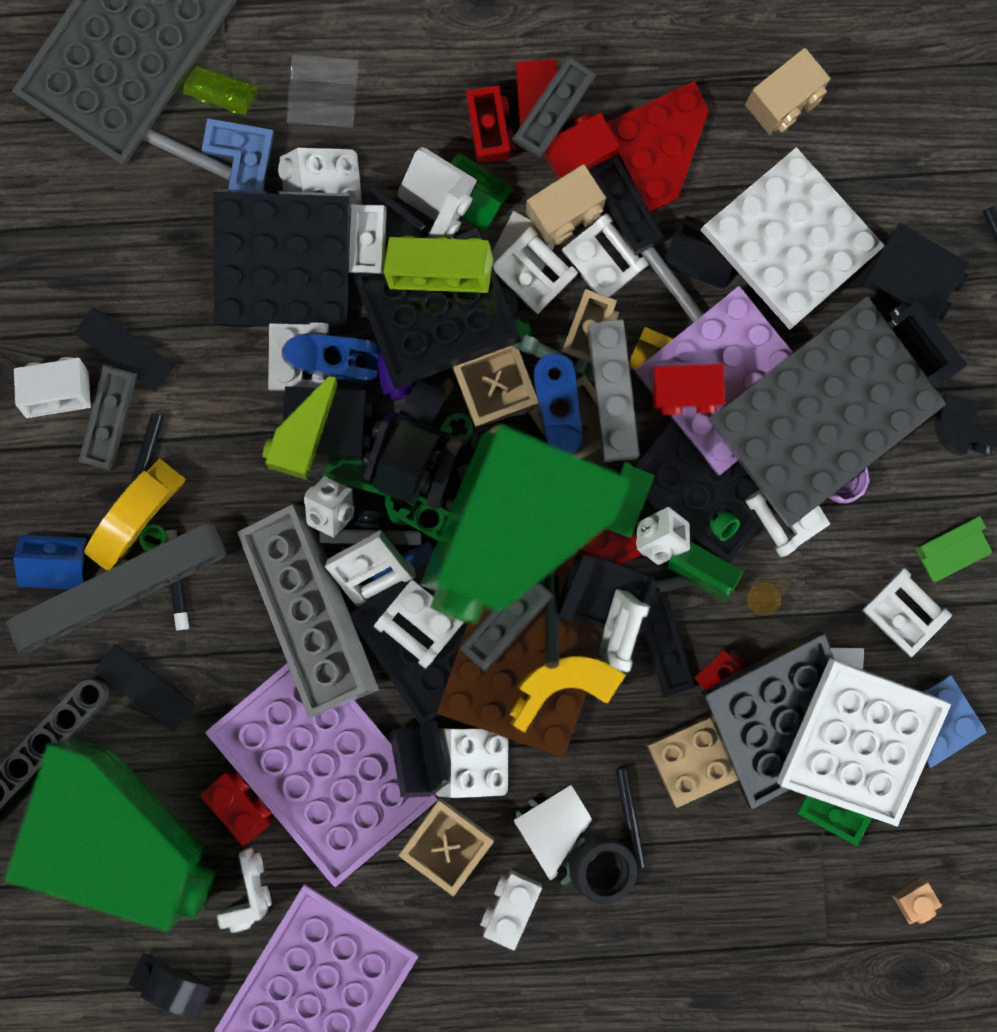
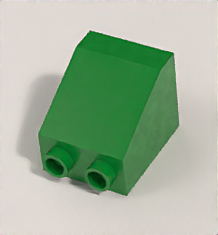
(516, 522)
(108, 841)

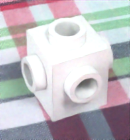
(329, 506)
(663, 536)

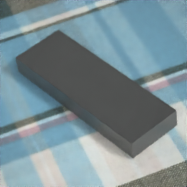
(554, 107)
(108, 417)
(356, 536)
(503, 627)

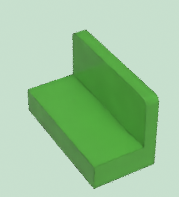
(954, 549)

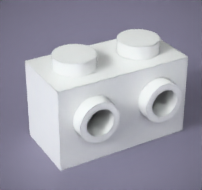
(52, 387)
(512, 909)

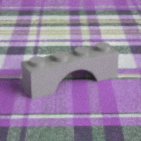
(613, 391)

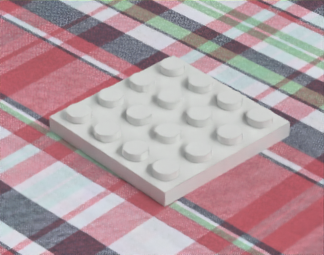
(792, 238)
(863, 742)

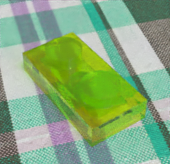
(220, 90)

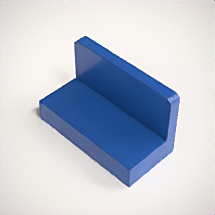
(49, 561)

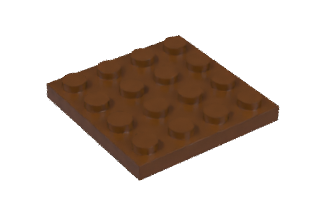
(489, 696)

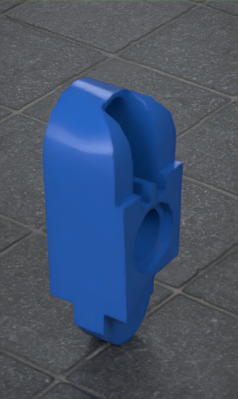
(307, 355)
(559, 432)

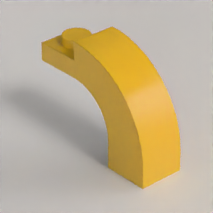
(131, 514)
(573, 672)

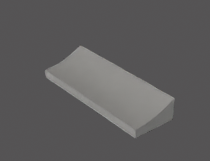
(307, 611)

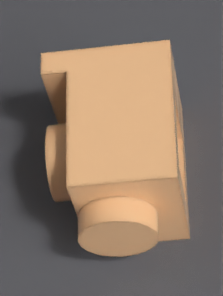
(917, 901)

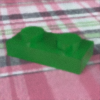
(838, 820)

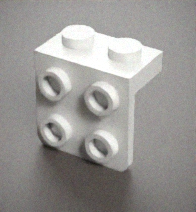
(321, 172)
(437, 191)
(474, 763)
(244, 915)

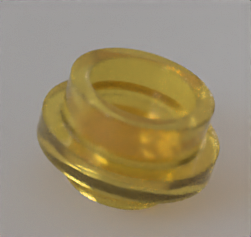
(764, 599)

